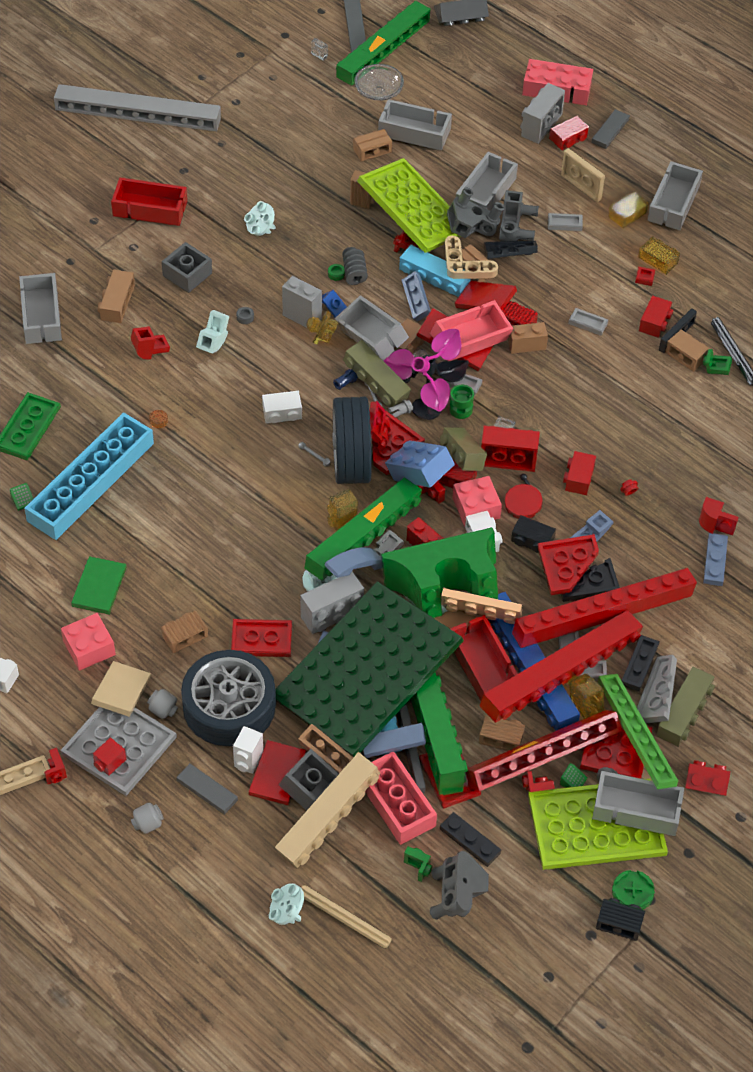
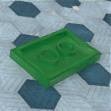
(99, 585)

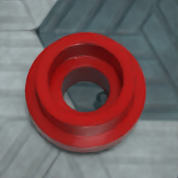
(629, 487)

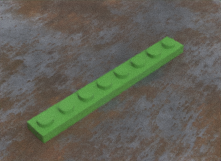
(638, 732)

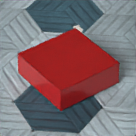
(645, 276)

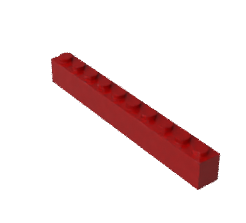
(603, 607)
(560, 666)

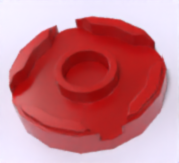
(523, 501)

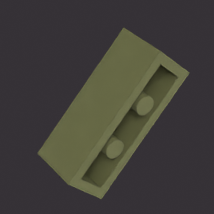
(463, 449)

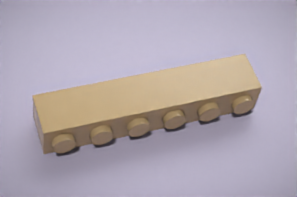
(328, 810)

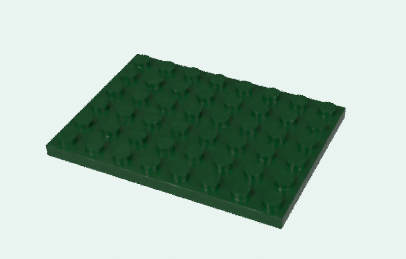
(367, 668)

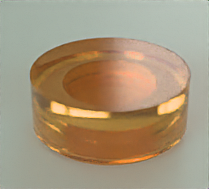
(158, 418)

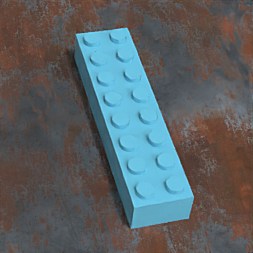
(89, 476)

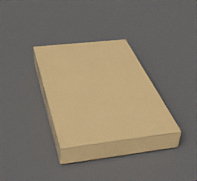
(582, 175)
(121, 688)

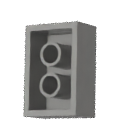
(542, 113)
(330, 602)

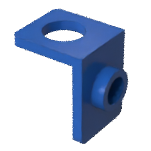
(333, 303)

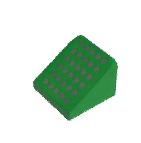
(21, 496)
(572, 777)

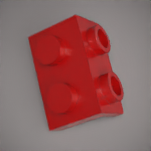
(707, 779)

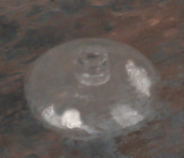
(379, 82)

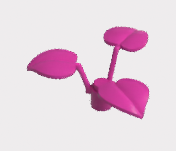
(437, 393)

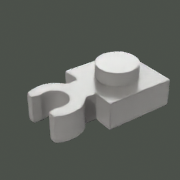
(388, 543)

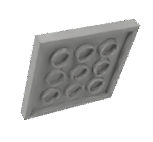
(139, 736)

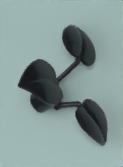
(454, 374)

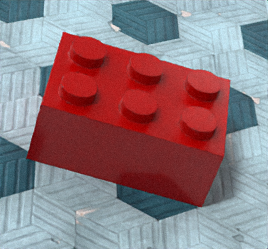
(510, 448)

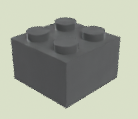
(187, 267)
(308, 779)

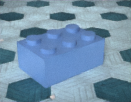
(420, 463)

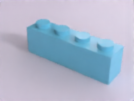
(431, 270)

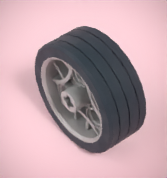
(351, 440)
(228, 696)

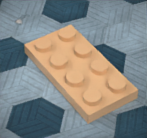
(481, 605)

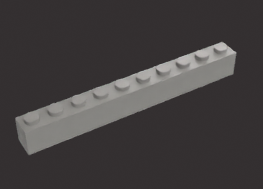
(137, 107)

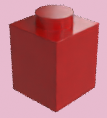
(109, 756)

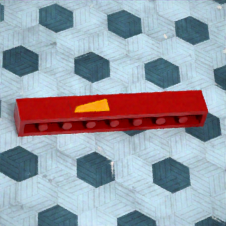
(543, 750)

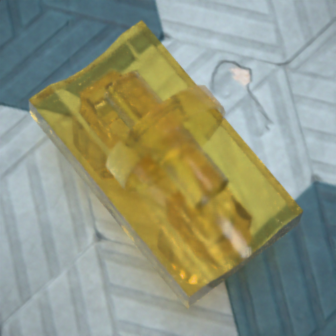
(323, 328)

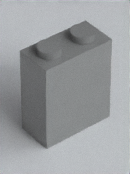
(301, 301)

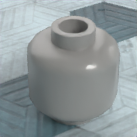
(162, 703)
(147, 818)

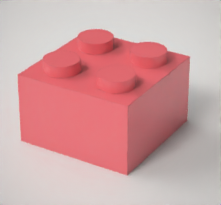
(476, 497)
(88, 641)

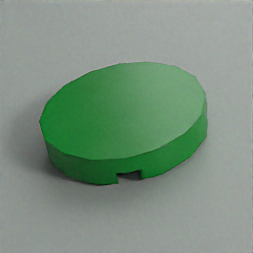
(633, 888)

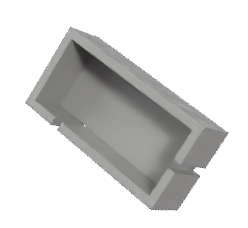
(415, 124)
(488, 182)
(675, 195)
(40, 308)
(373, 326)
(638, 803)

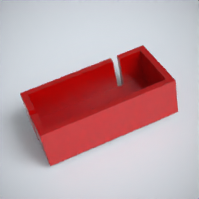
(149, 201)
(482, 656)

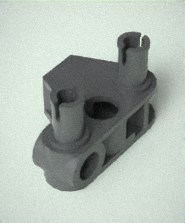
(511, 217)
(465, 221)
(461, 882)

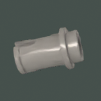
(404, 407)

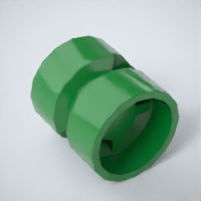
(461, 401)

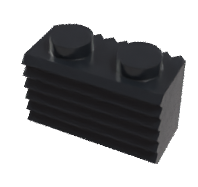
(531, 532)
(620, 919)

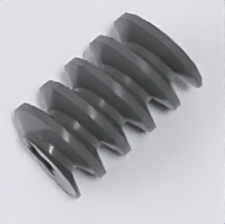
(354, 265)

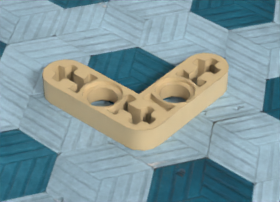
(459, 264)

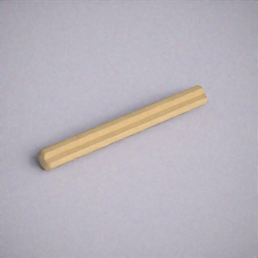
(346, 917)

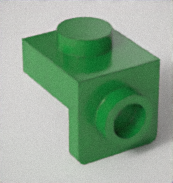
(717, 364)
(418, 859)

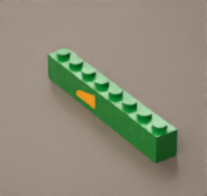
(384, 41)
(365, 526)

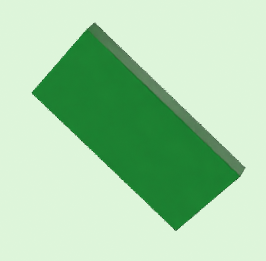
(28, 425)

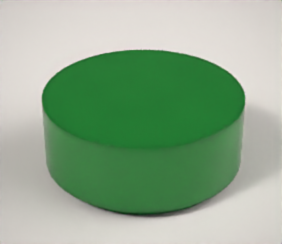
(336, 272)

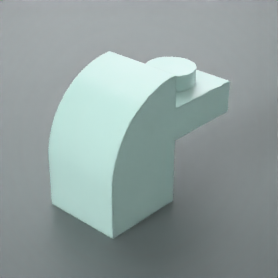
(214, 335)

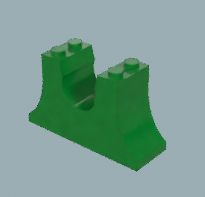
(447, 563)

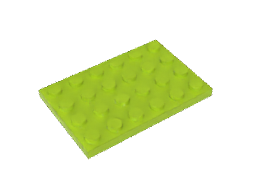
(410, 203)
(572, 838)

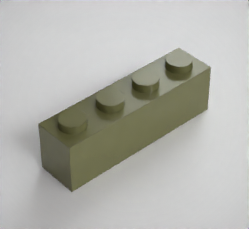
(376, 374)
(686, 706)

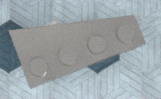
(657, 694)

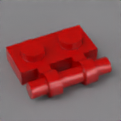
(379, 424)

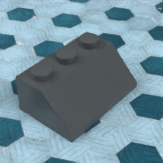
(461, 11)

